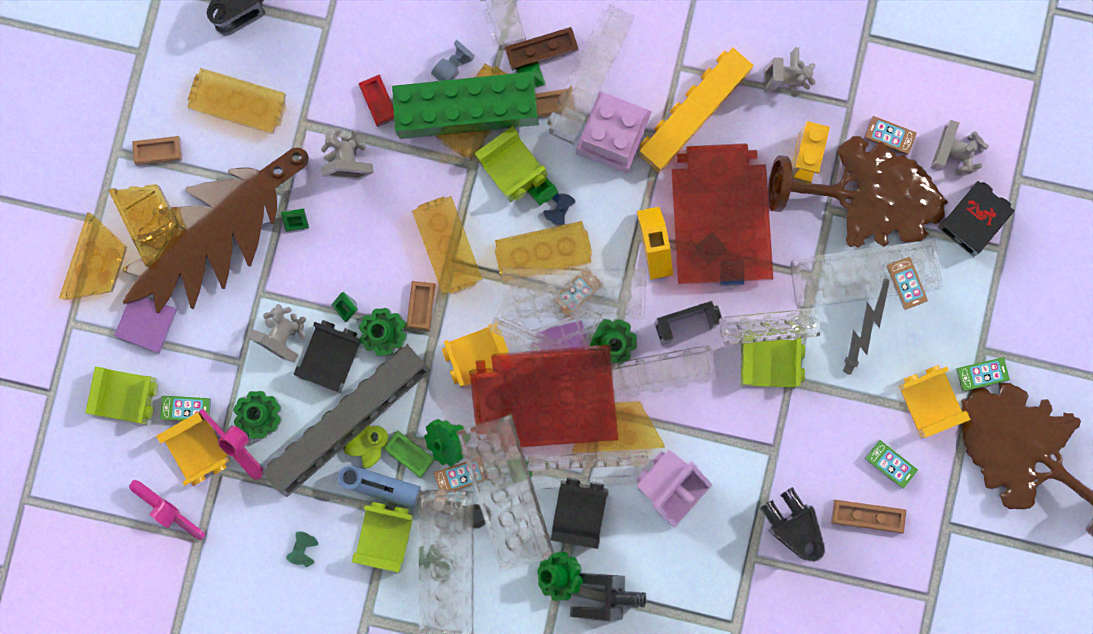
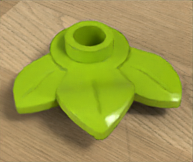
(365, 446)

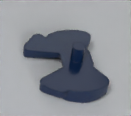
(563, 202)

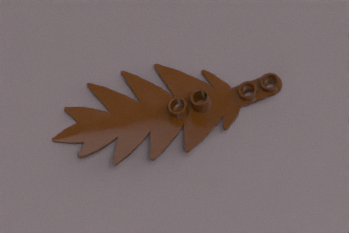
(207, 230)

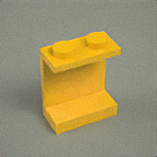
(809, 151)
(470, 348)
(932, 402)
(194, 448)

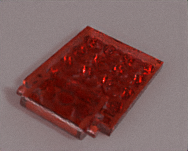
(721, 216)
(550, 394)

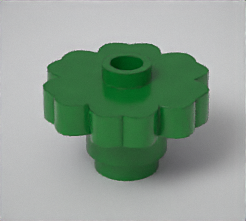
(621, 331)
(393, 332)
(269, 417)
(444, 442)
(559, 576)

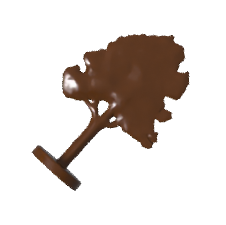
(889, 195)
(1012, 438)

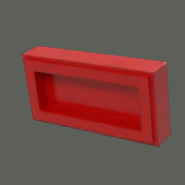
(377, 100)

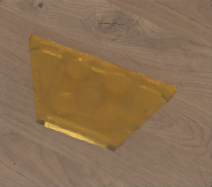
(146, 219)
(94, 261)
(634, 432)

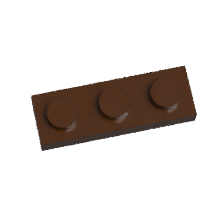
(541, 48)

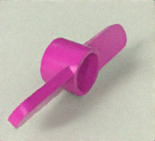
(233, 444)
(164, 511)

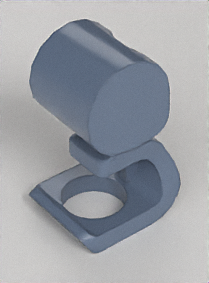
(447, 69)

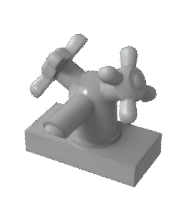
(795, 75)
(951, 147)
(342, 159)
(280, 332)

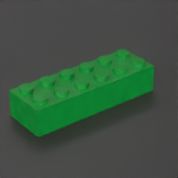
(465, 105)

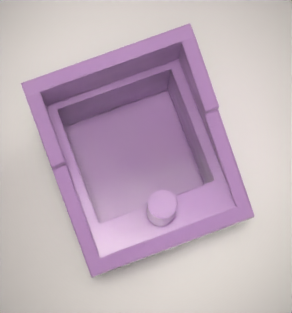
(613, 132)
(673, 486)

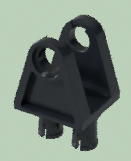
(237, 12)
(797, 528)
(615, 601)

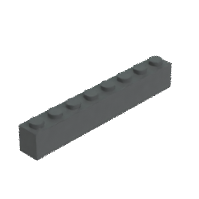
(346, 420)

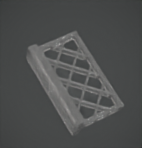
(531, 338)

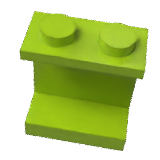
(511, 165)
(772, 363)
(121, 395)
(383, 537)

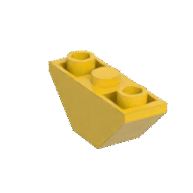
(655, 243)

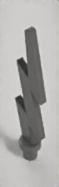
(864, 340)

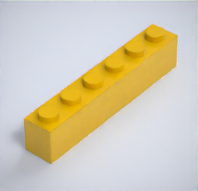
(695, 110)

